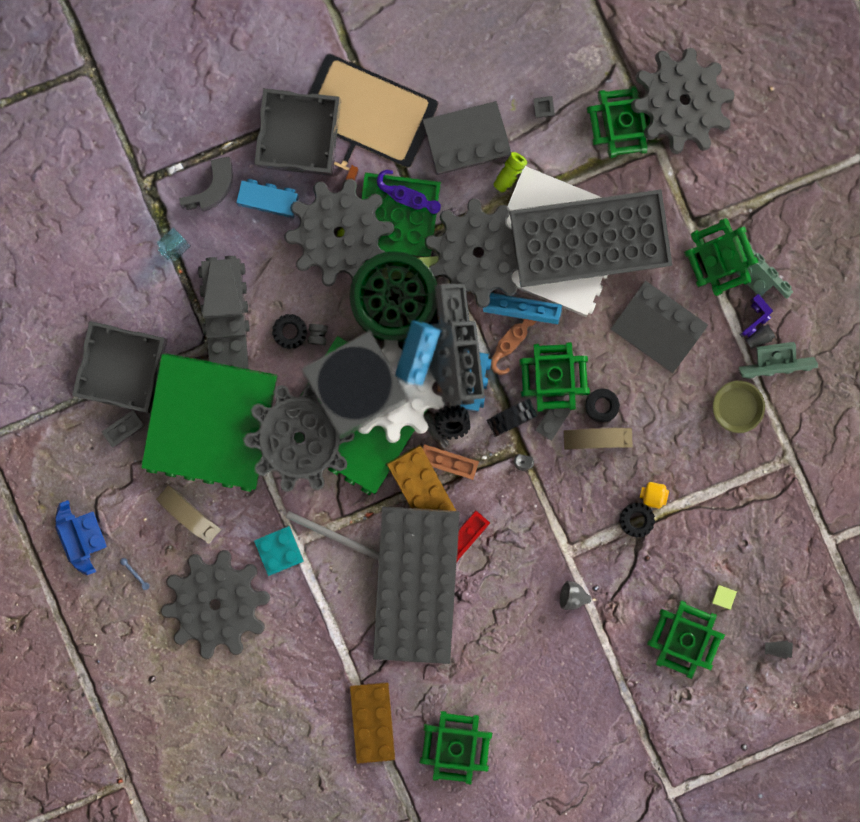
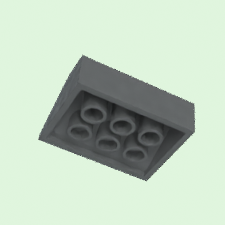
(467, 138)
(659, 326)

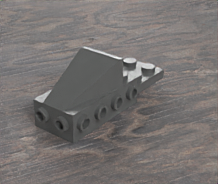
(225, 310)
(450, 358)

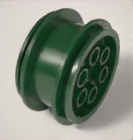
(370, 272)

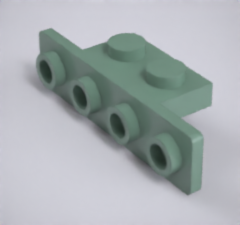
(765, 277)
(777, 359)

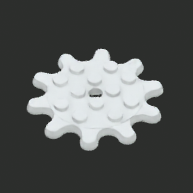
(419, 400)

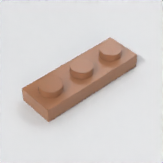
(451, 462)

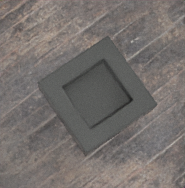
(543, 107)

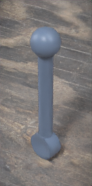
(145, 585)

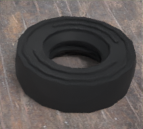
(608, 395)

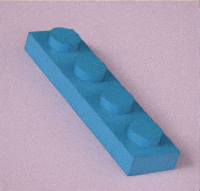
(524, 308)

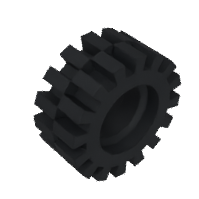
(281, 323)
(452, 429)
(648, 523)

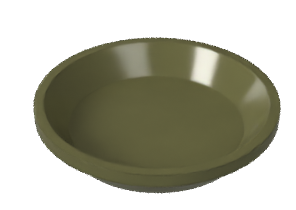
(738, 406)

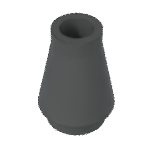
(761, 336)
(780, 649)

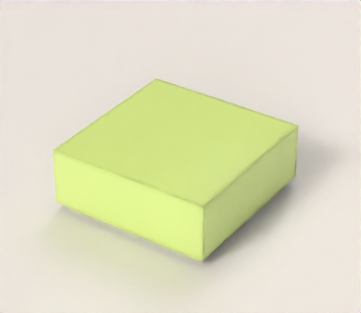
(724, 597)

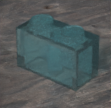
(172, 245)

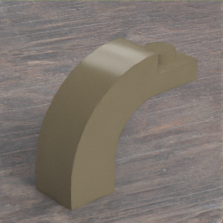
(598, 438)
(188, 514)

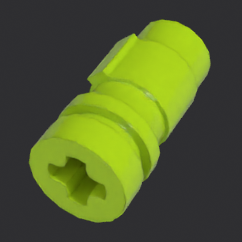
(508, 174)

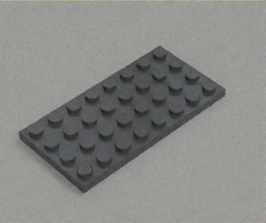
(590, 238)
(416, 585)

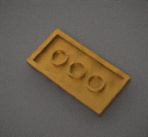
(419, 481)
(372, 722)

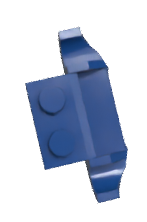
(78, 537)

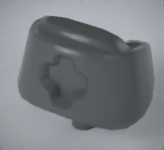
(523, 462)

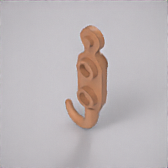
(509, 343)

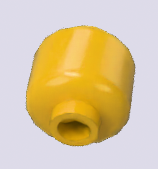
(654, 495)

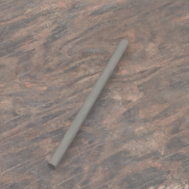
(333, 535)

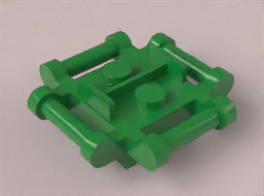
(619, 121)
(722, 256)
(554, 376)
(686, 639)
(456, 748)

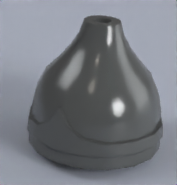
(573, 596)

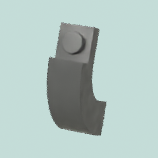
(218, 189)

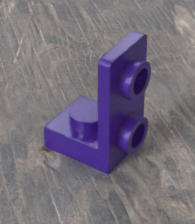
(758, 306)

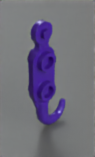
(406, 195)

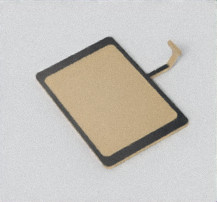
(375, 111)

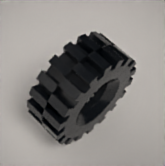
(512, 417)

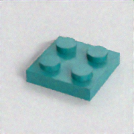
(279, 550)

